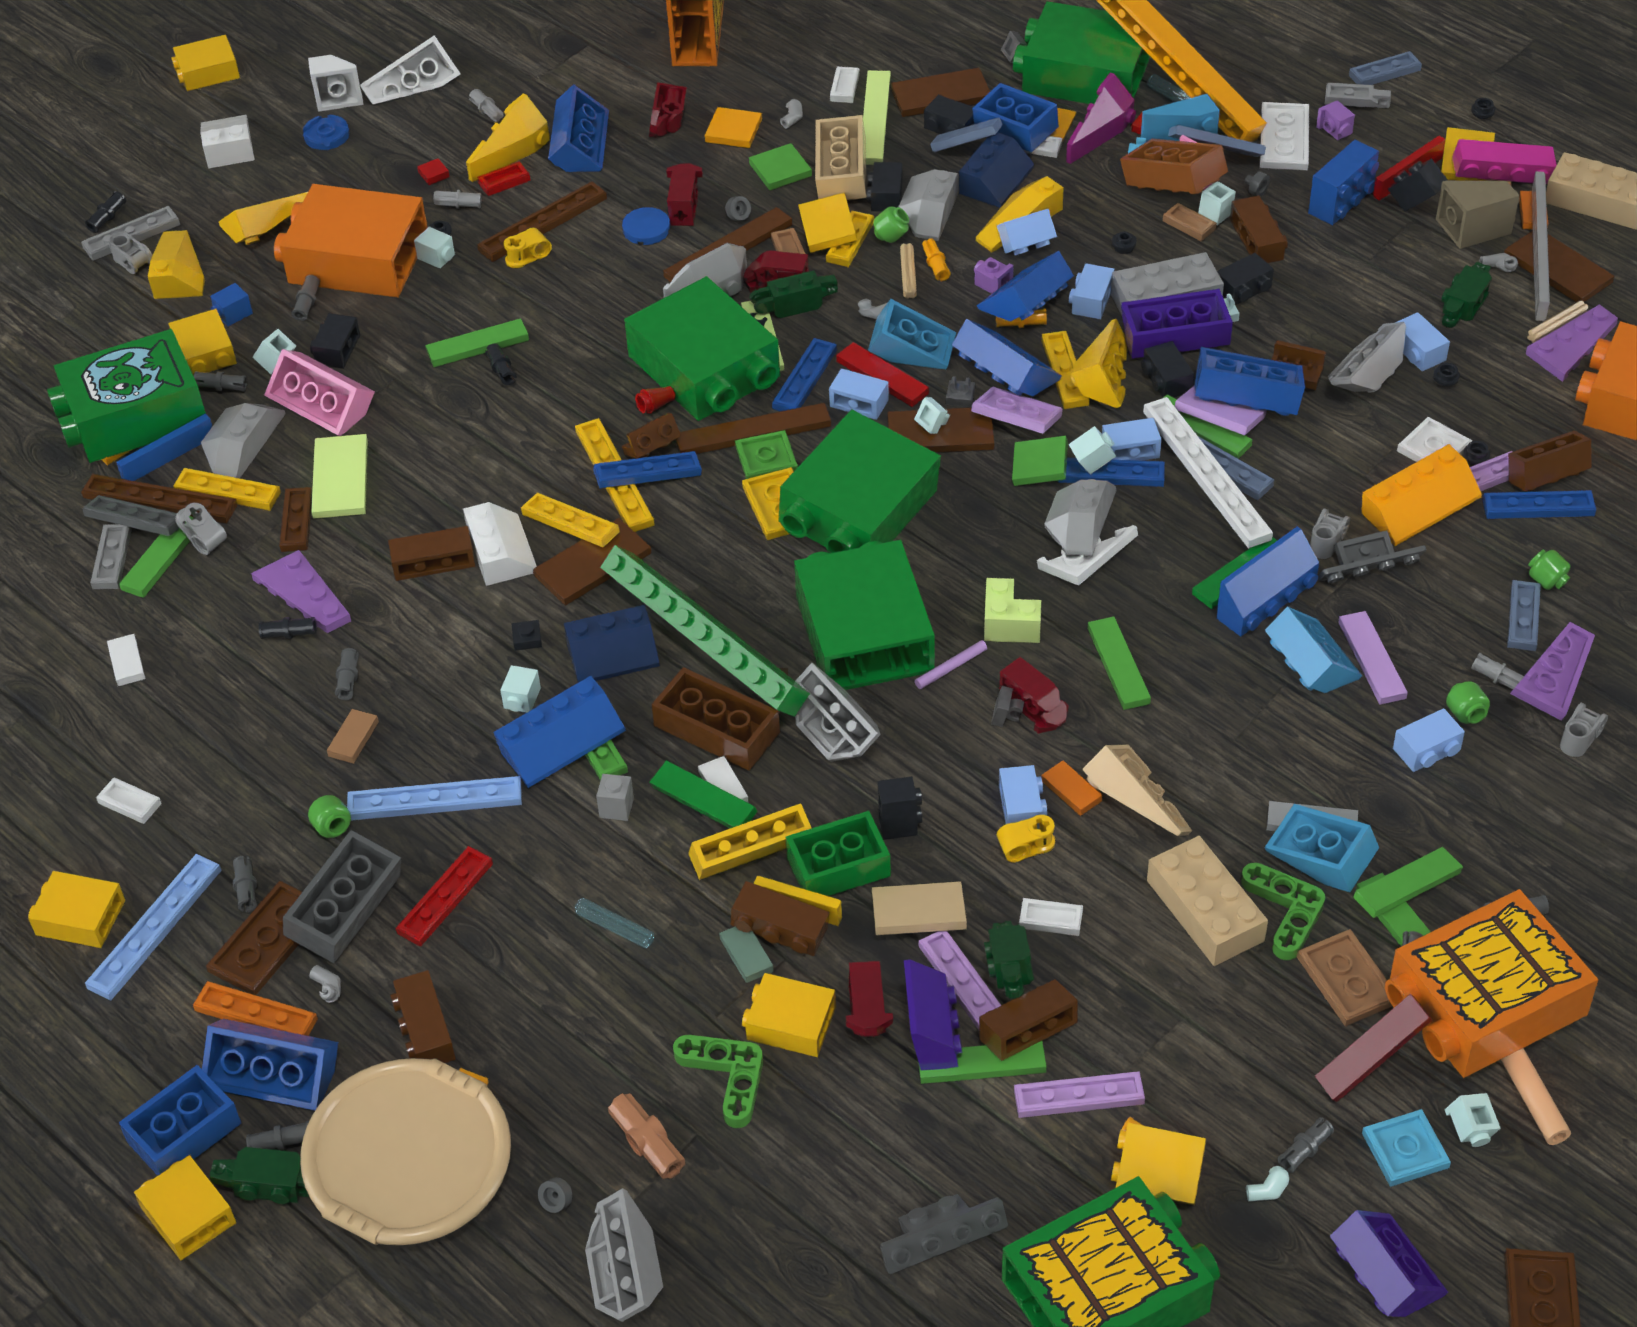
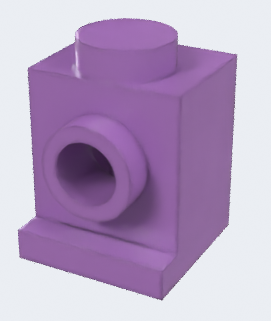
(1336, 120)
(992, 274)

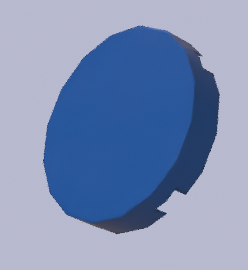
(326, 132)
(646, 225)

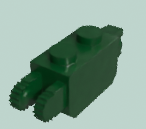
(793, 294)
(1466, 294)
(1009, 958)
(261, 1175)

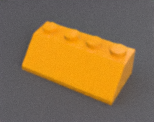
(1421, 495)

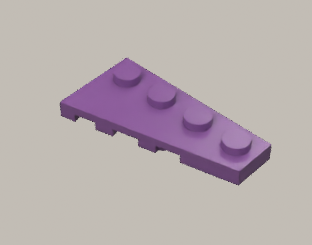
(1567, 345)
(303, 589)
(1557, 672)

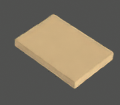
(918, 908)

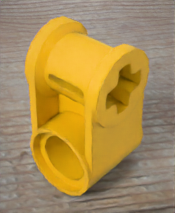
(527, 246)
(1024, 839)

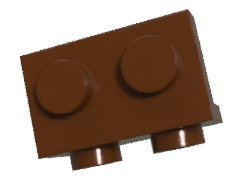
(1310, 359)
(651, 436)

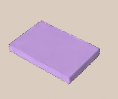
(1017, 410)
(1235, 418)

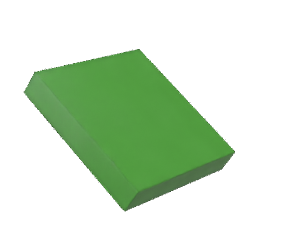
(780, 166)
(765, 454)
(1040, 460)

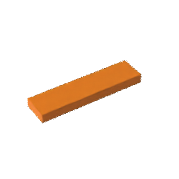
(251, 1009)

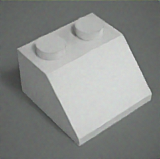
(334, 83)

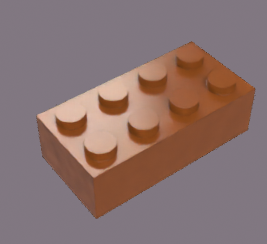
(1174, 165)

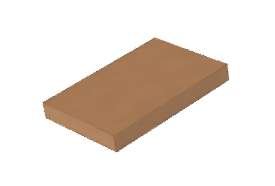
(1346, 976)

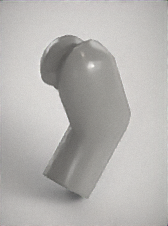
(795, 113)
(1501, 261)
(868, 310)
(330, 983)

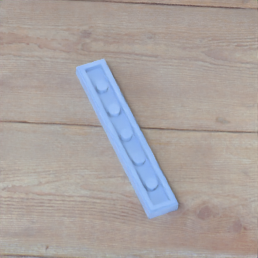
(434, 798)
(153, 927)

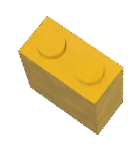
(205, 63)
(204, 342)
(76, 909)
(789, 1014)
(1162, 1160)
(185, 1207)

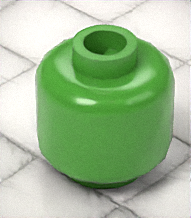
(891, 224)
(1549, 569)
(1468, 702)
(329, 816)

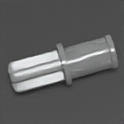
(485, 105)
(457, 199)
(1496, 671)

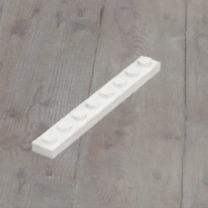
(1208, 473)

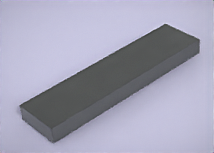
(131, 515)

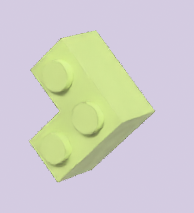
(1008, 617)

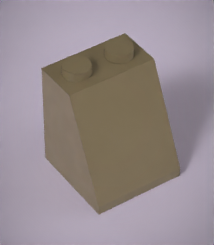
(1476, 210)

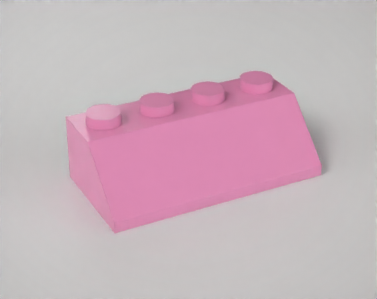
(318, 392)

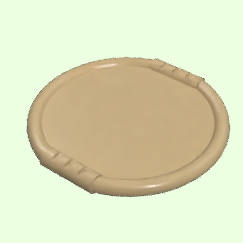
(405, 1151)

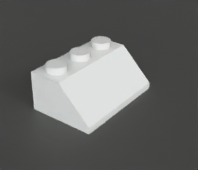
(498, 543)

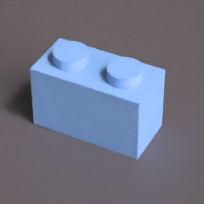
(1027, 231)
(1091, 291)
(1424, 343)
(859, 392)
(1134, 439)
(1428, 740)
(1021, 794)

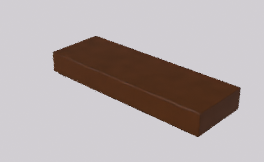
(296, 519)

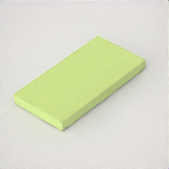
(339, 476)

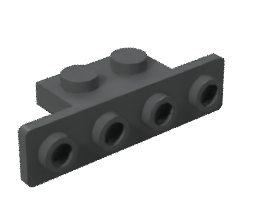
(1367, 553)
(940, 1229)

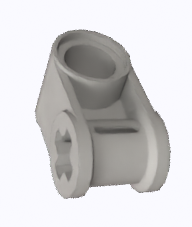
(129, 251)
(202, 529)
(1327, 532)
(1581, 730)

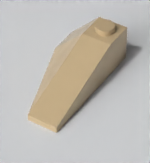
(1125, 778)

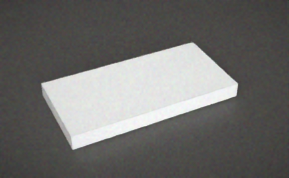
(1285, 136)

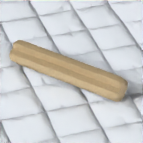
(908, 271)
(1557, 321)

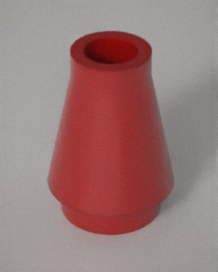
(652, 399)

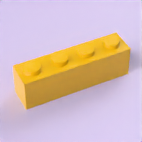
(746, 841)

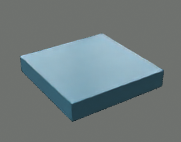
(1406, 1147)

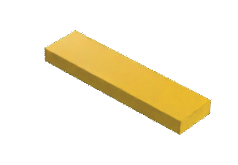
(1062, 360)
(244, 491)
(570, 519)

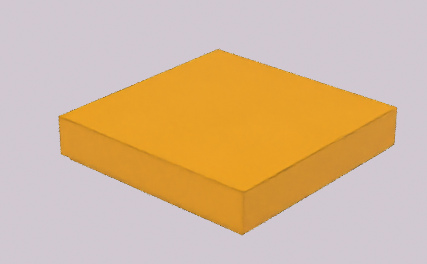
(733, 127)

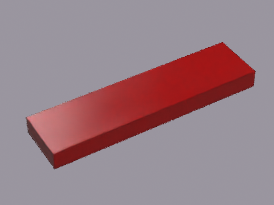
(1433, 149)
(899, 383)
(444, 896)

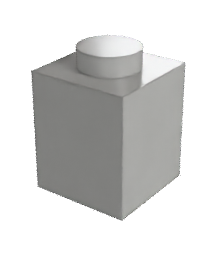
(615, 797)

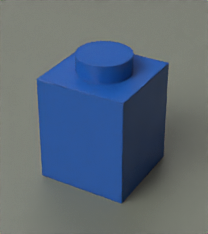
(231, 304)

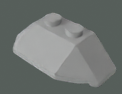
(930, 201)
(722, 265)
(1371, 360)
(239, 437)
(1080, 515)
(833, 718)
(622, 1258)

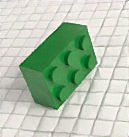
(839, 855)

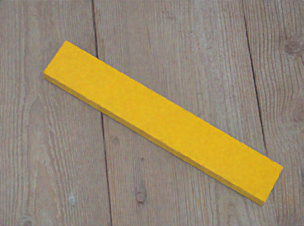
(625, 497)

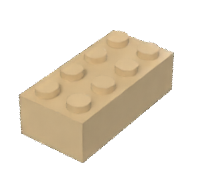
(841, 157)
(1594, 190)
(1207, 900)

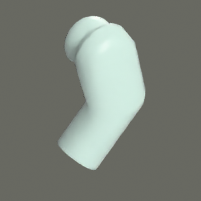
(1272, 1186)

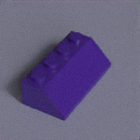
(1186, 319)

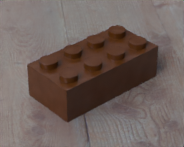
(716, 718)

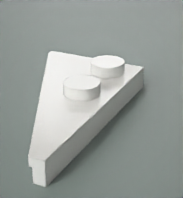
(1079, 567)

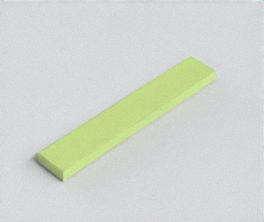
(876, 114)

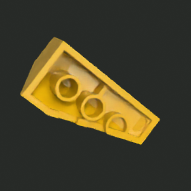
(1101, 367)

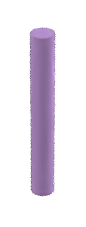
(950, 664)

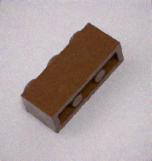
(1258, 229)
(1549, 460)
(431, 553)
(779, 918)
(422, 1018)
(1028, 1019)

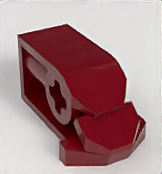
(667, 109)
(683, 193)
(772, 266)
(1039, 695)
(867, 1000)

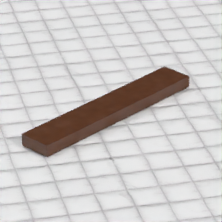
(545, 218)
(746, 236)
(725, 434)
(158, 496)

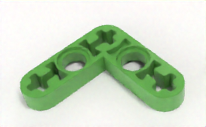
(1297, 906)
(738, 1070)

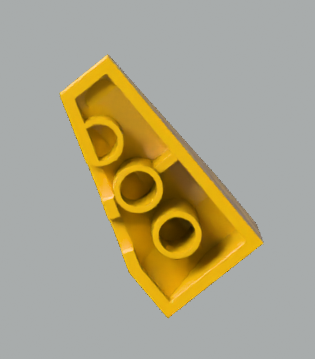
(516, 137)
(1030, 199)
(253, 221)
(175, 267)

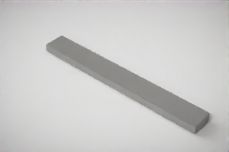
(1540, 247)

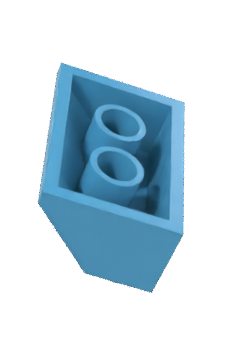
(1311, 651)

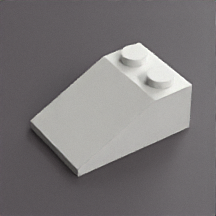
(227, 141)

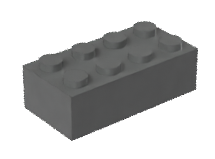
(342, 896)

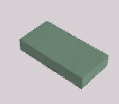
(746, 953)

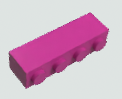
(1502, 160)

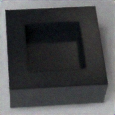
(526, 635)

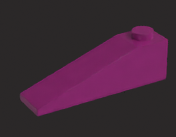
(1103, 119)

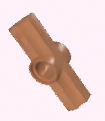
(646, 1136)

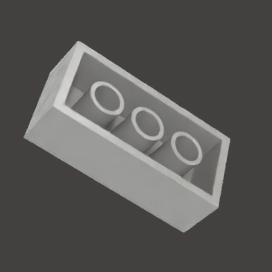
(1165, 278)

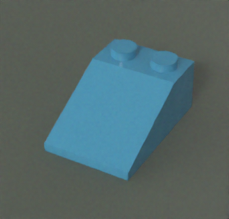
(1194, 112)
(911, 338)
(1324, 846)

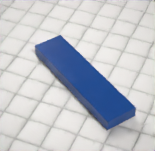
(805, 375)
(164, 449)
(647, 469)
(1119, 472)
(1539, 504)

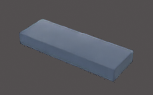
(1385, 69)
(966, 134)
(1524, 615)

